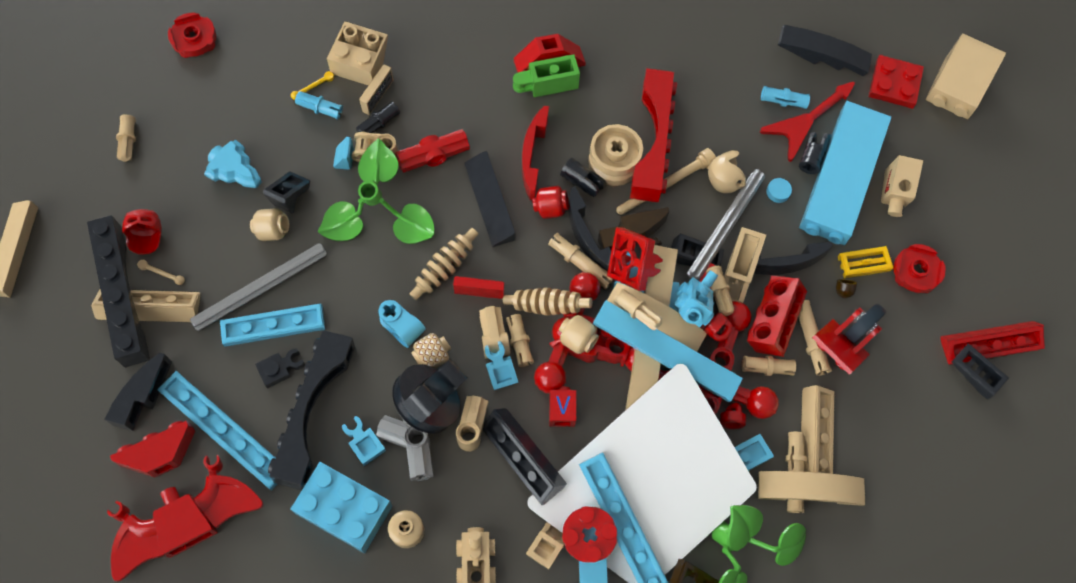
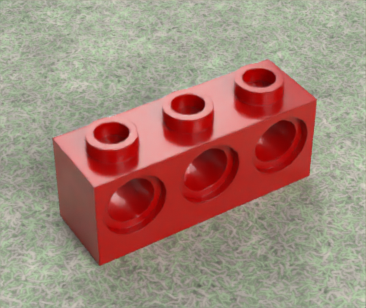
(777, 315)

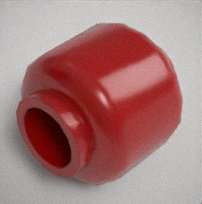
(551, 202)

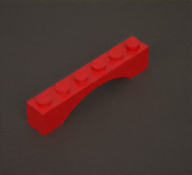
(648, 173)

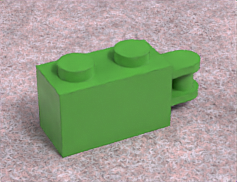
(548, 76)

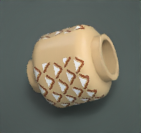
(431, 351)

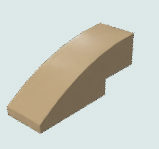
(743, 262)

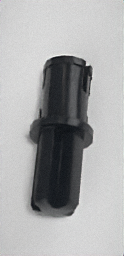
(379, 118)

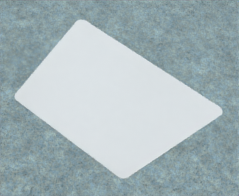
(670, 466)

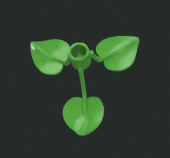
(376, 165)
(743, 525)

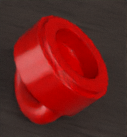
(715, 324)
(733, 419)

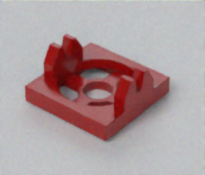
(619, 259)

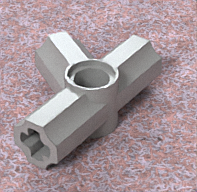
(418, 454)

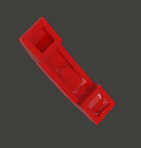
(536, 129)

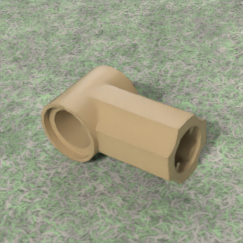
(493, 330)
(472, 421)

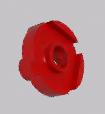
(194, 46)
(912, 280)
(605, 531)

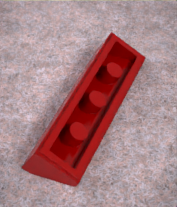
(996, 340)

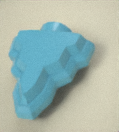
(232, 165)

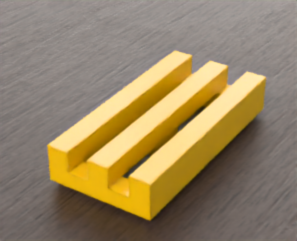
(845, 265)

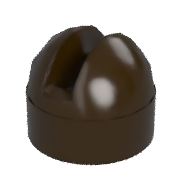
(845, 288)

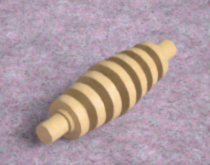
(444, 263)
(547, 301)

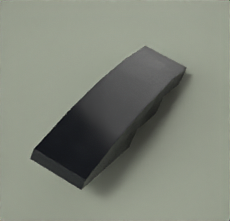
(825, 48)

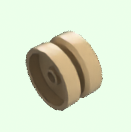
(615, 153)

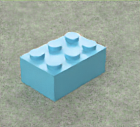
(342, 507)

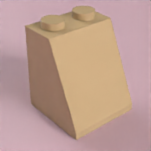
(965, 76)

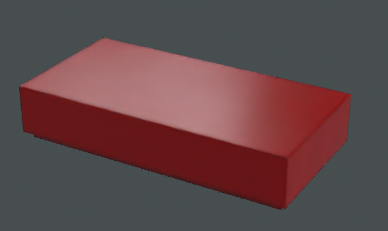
(479, 287)

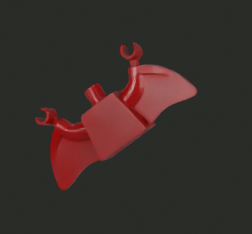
(180, 522)

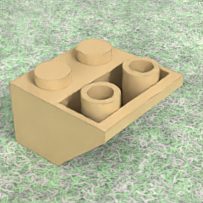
(357, 53)

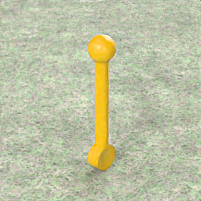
(328, 76)

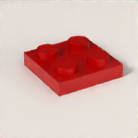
(896, 81)

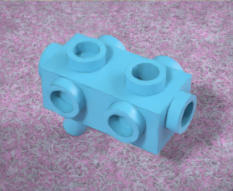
(696, 300)

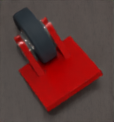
(842, 345)

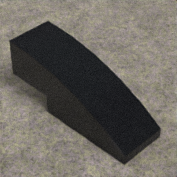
(139, 393)

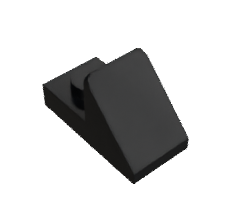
(286, 190)

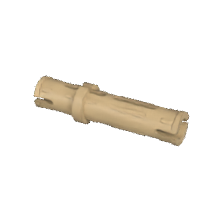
(583, 262)
(809, 329)
(796, 462)

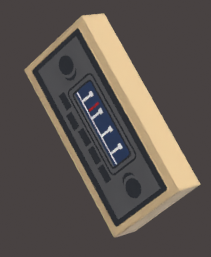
(376, 89)

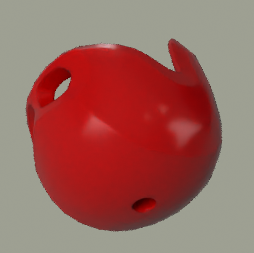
(142, 231)

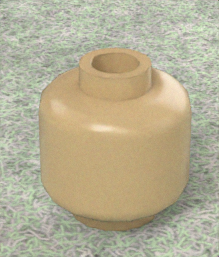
(269, 224)
(578, 334)
(406, 538)

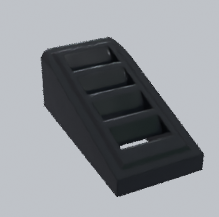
(692, 243)
(973, 377)

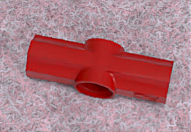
(432, 150)

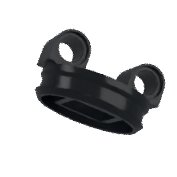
(435, 402)

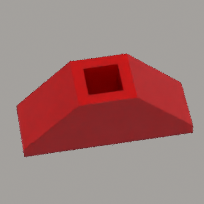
(547, 48)
(157, 451)

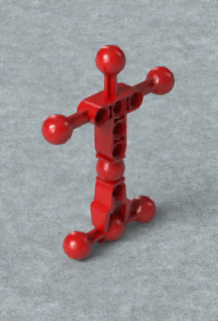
(760, 401)

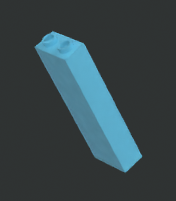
(845, 173)

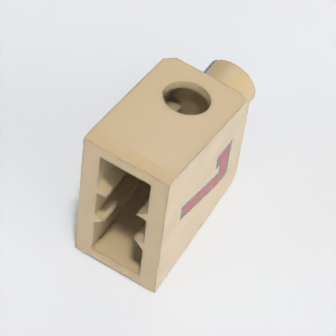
(900, 184)

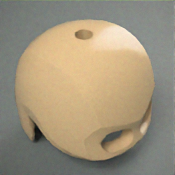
(725, 174)

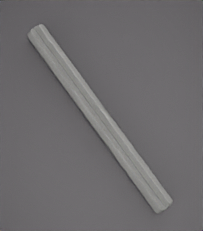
(726, 225)
(258, 287)

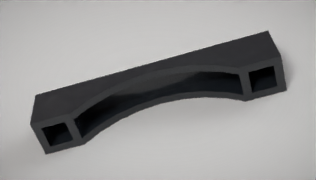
(123, 323)
(330, 359)

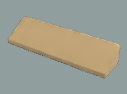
(14, 243)
(157, 305)
(818, 427)

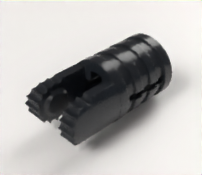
(814, 153)
(582, 177)

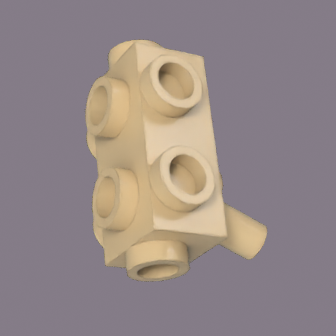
(475, 552)

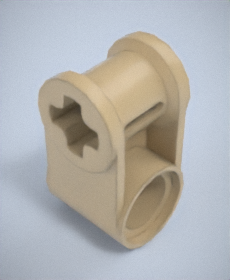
(364, 140)

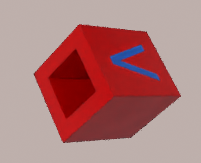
(562, 407)

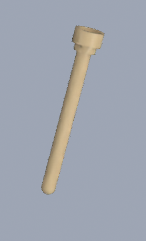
(702, 161)

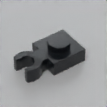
(275, 368)

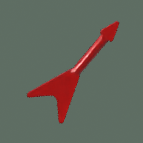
(797, 127)

